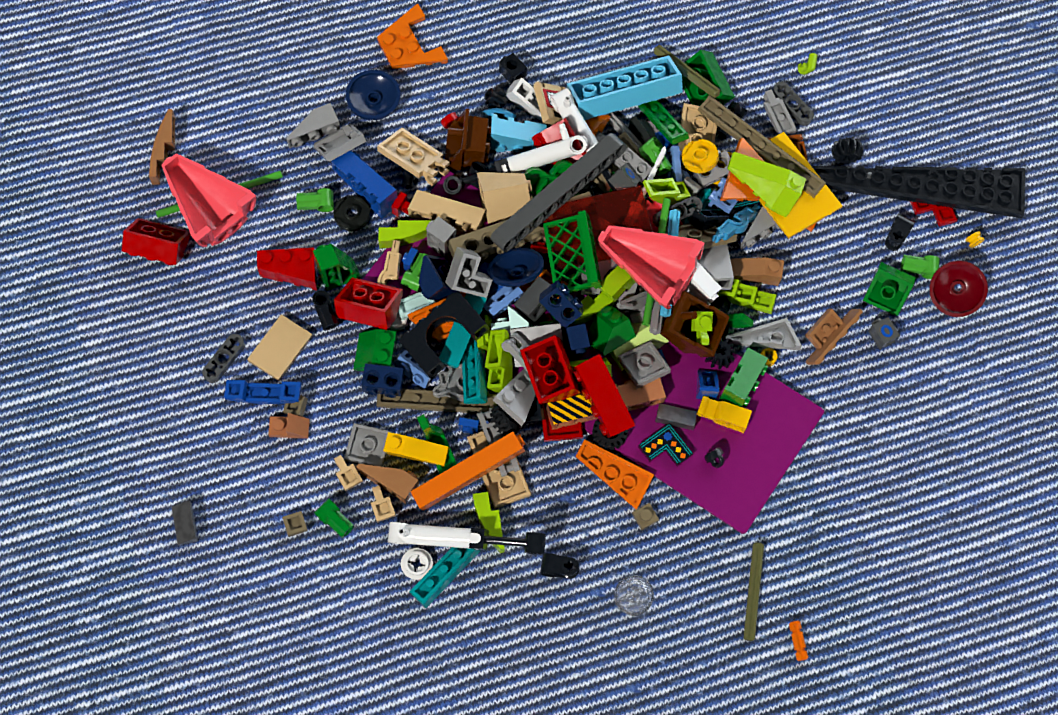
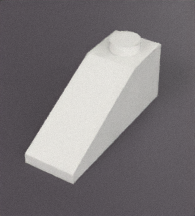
(524, 97)

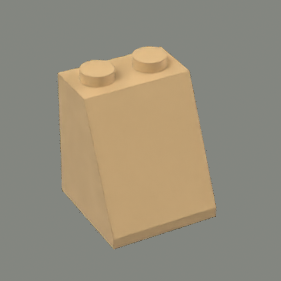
(503, 194)

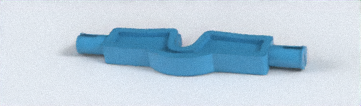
(737, 225)

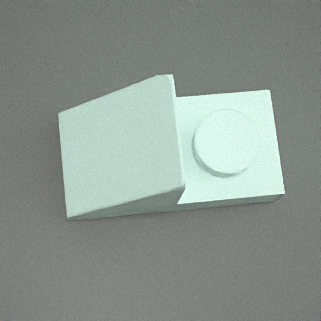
(516, 320)

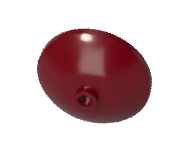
(960, 302)

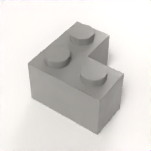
(464, 274)

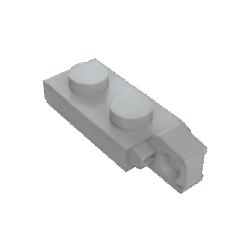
(778, 114)

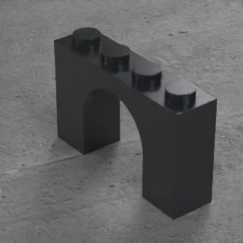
(418, 339)

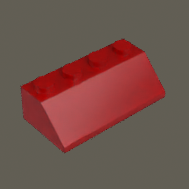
(603, 396)

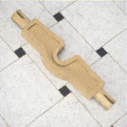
(392, 264)

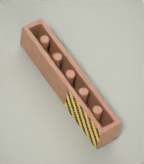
(577, 409)

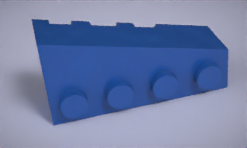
(365, 182)

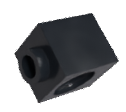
(512, 74)

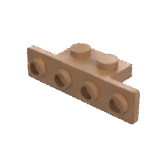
(828, 331)

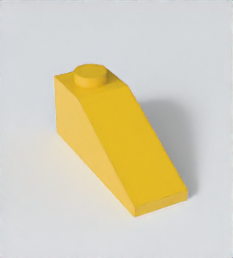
(415, 449)

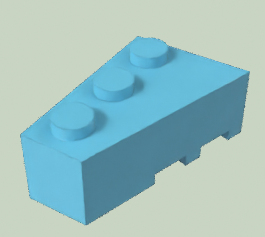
(512, 135)

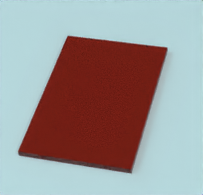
(615, 208)

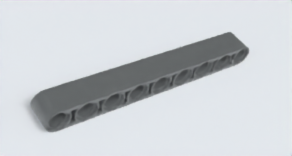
(558, 192)

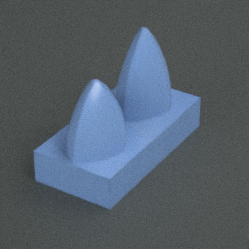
(674, 156)

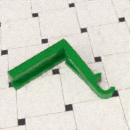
(436, 435)

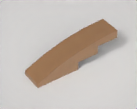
(163, 143)

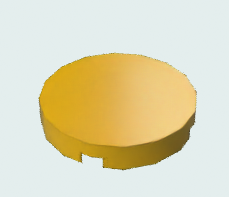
(700, 156)

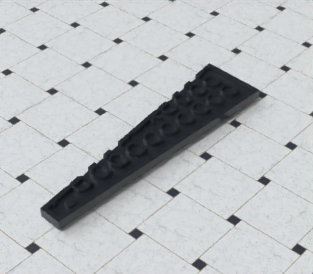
(967, 189)

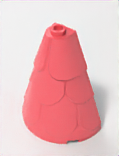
(207, 201)
(654, 260)

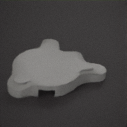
(450, 384)

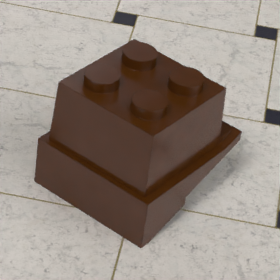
(467, 141)
(678, 326)

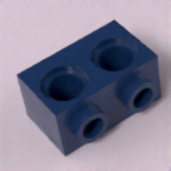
(557, 306)
(576, 339)
(384, 375)

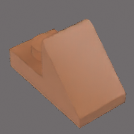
(289, 427)

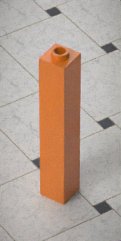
(468, 470)

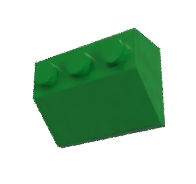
(707, 66)

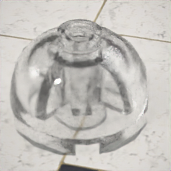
(633, 595)

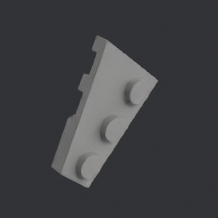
(517, 397)

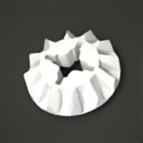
(411, 556)

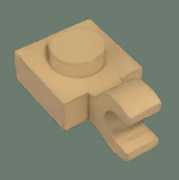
(347, 475)
(382, 506)

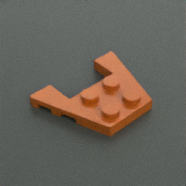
(402, 46)

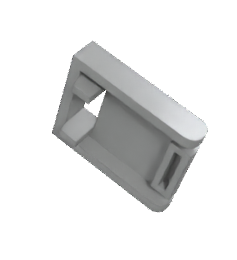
(339, 142)

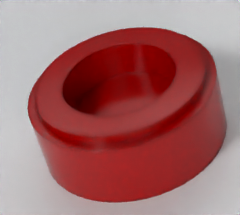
(447, 120)

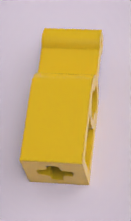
(725, 414)

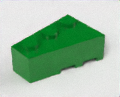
(334, 266)
(745, 378)

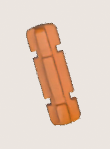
(798, 640)

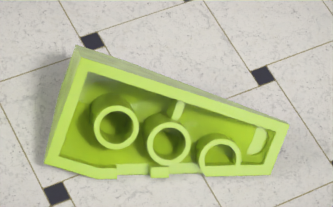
(772, 183)

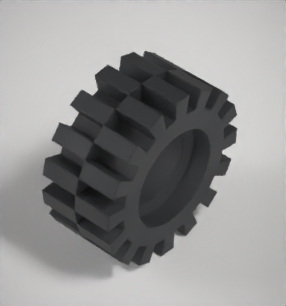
(503, 423)
(606, 442)

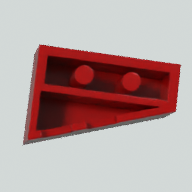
(289, 265)

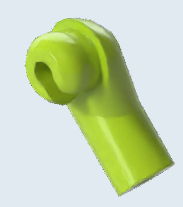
(809, 66)

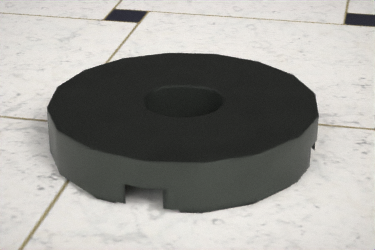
(356, 222)

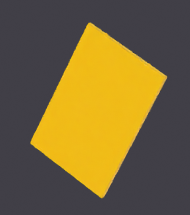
(806, 209)

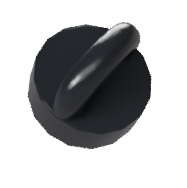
(717, 453)

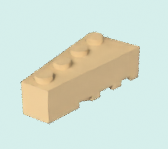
(461, 216)

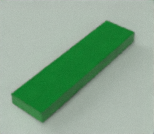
(664, 122)

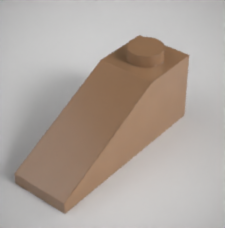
(758, 270)
(392, 480)

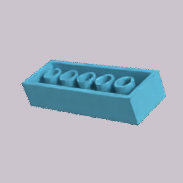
(626, 87)

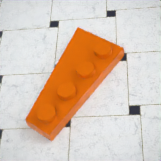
(619, 474)

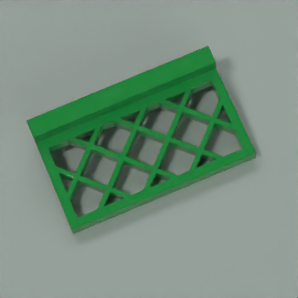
(587, 246)

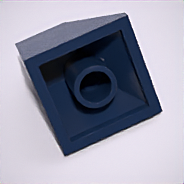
(433, 277)

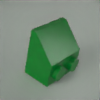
(889, 289)
(609, 330)
(375, 348)

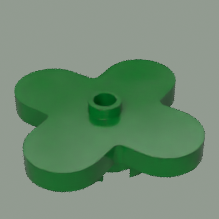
(541, 179)

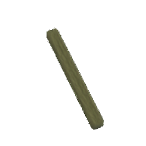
(689, 73)
(753, 592)

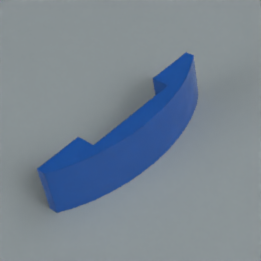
(262, 392)

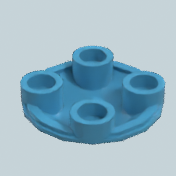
(502, 113)

